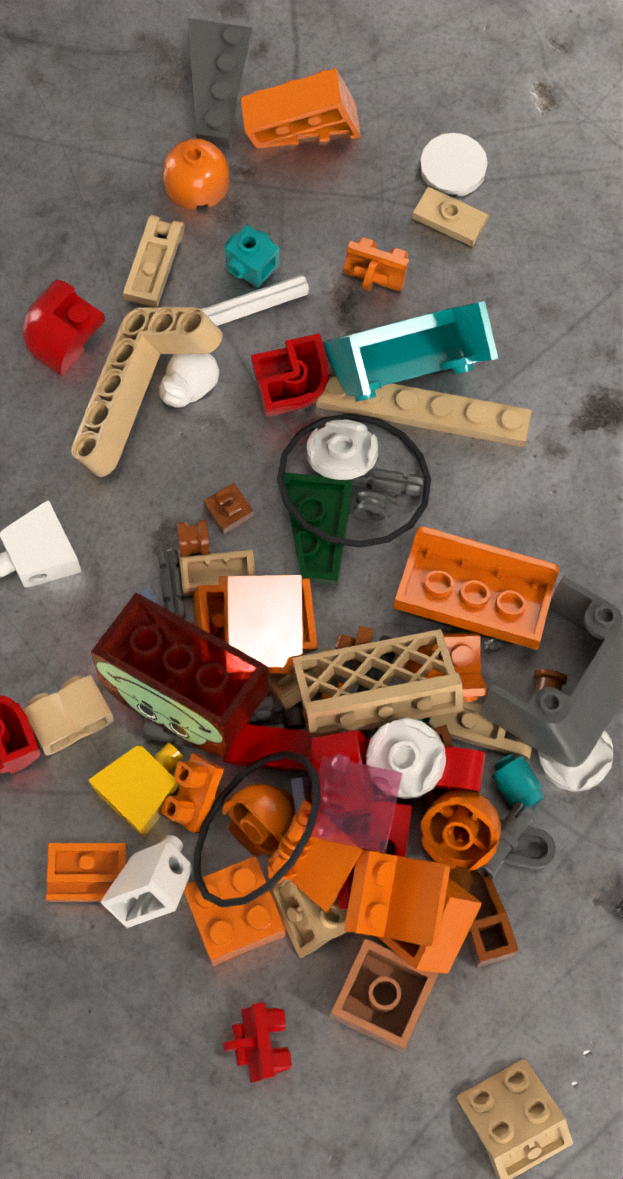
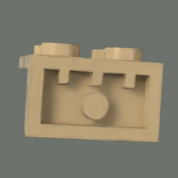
(306, 921)
(515, 1119)

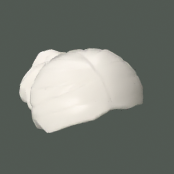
(188, 378)

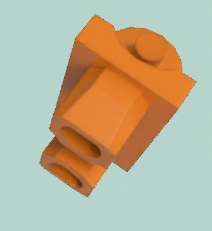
(376, 266)
(196, 794)

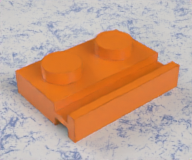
(83, 870)

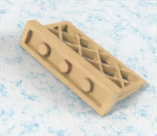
(383, 703)

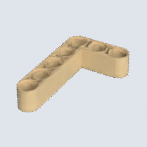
(127, 374)

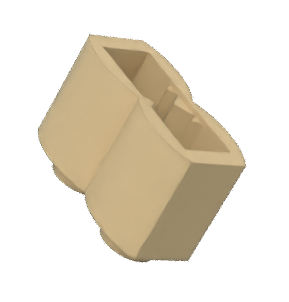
(68, 714)

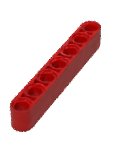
(462, 767)

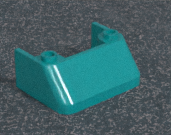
(411, 349)

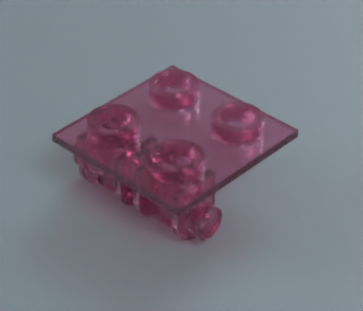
(356, 803)

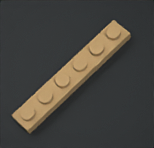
(433, 411)

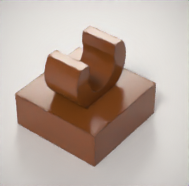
(228, 508)
(364, 636)

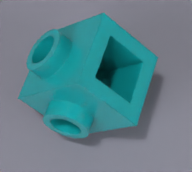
(251, 255)

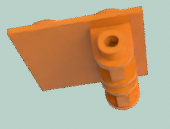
(321, 865)

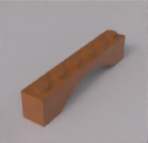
(491, 932)

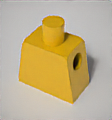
(139, 785)

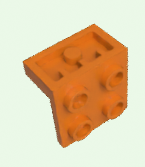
(466, 659)
(397, 898)

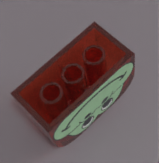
(179, 675)

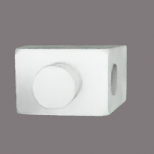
(37, 548)
(149, 883)

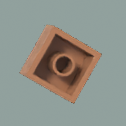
(383, 996)

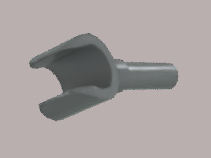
(291, 718)

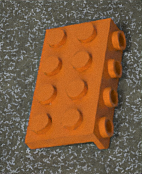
(477, 587)

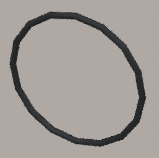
(343, 541)
(298, 849)

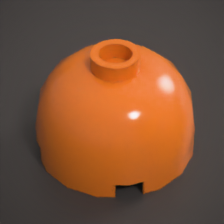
(195, 174)
(260, 817)
(461, 829)

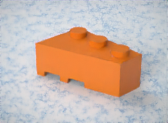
(300, 109)

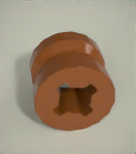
(193, 538)

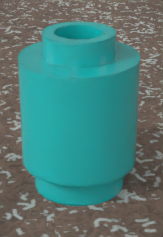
(517, 781)

